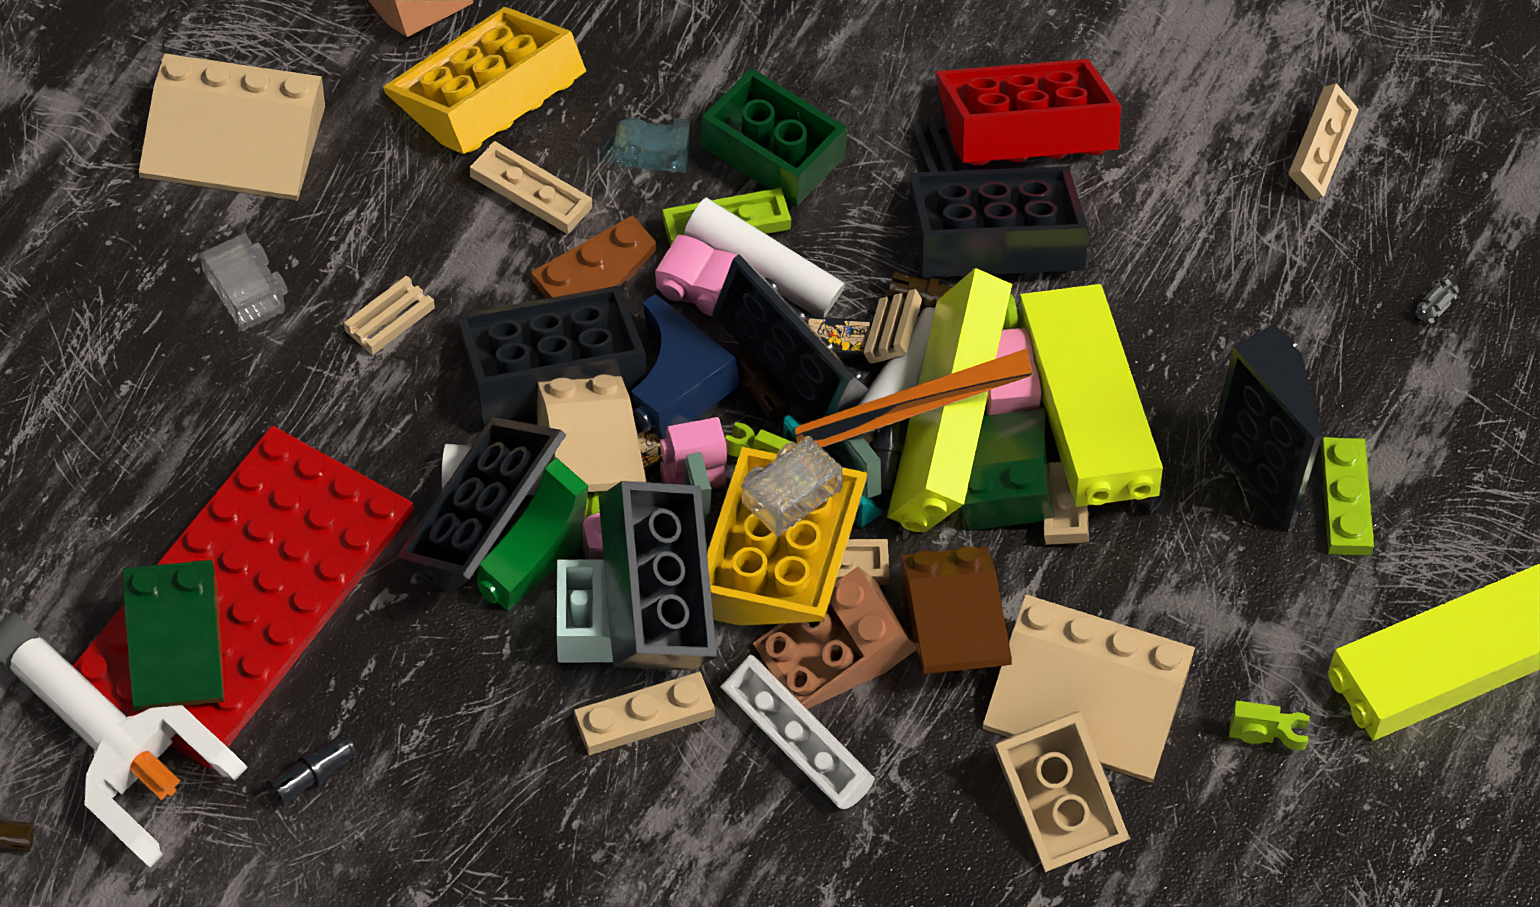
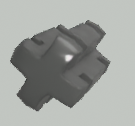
(1437, 301)

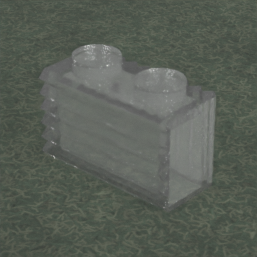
(243, 281)
(791, 485)

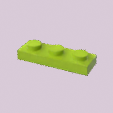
(761, 209)
(1347, 496)

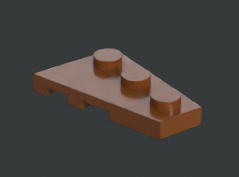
(598, 262)

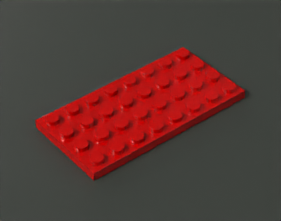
(286, 551)

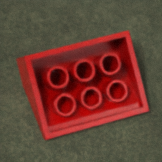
(1029, 111)

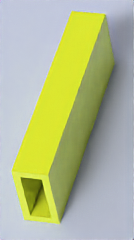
(1090, 396)
(944, 441)
(1442, 655)

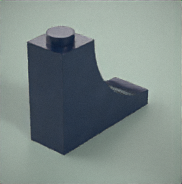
(688, 374)

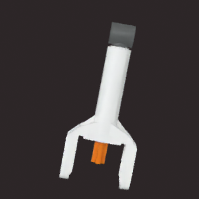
(121, 744)

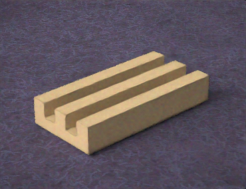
(384, 311)
(886, 327)

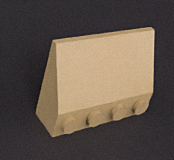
(232, 126)
(1109, 672)

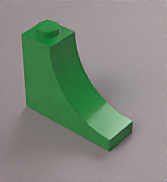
(544, 533)

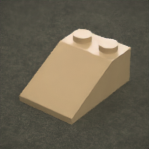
(598, 428)
(1061, 790)

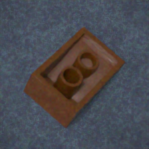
(955, 609)

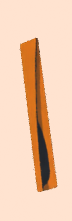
(917, 399)

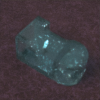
(653, 144)

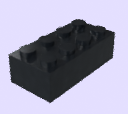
(657, 576)

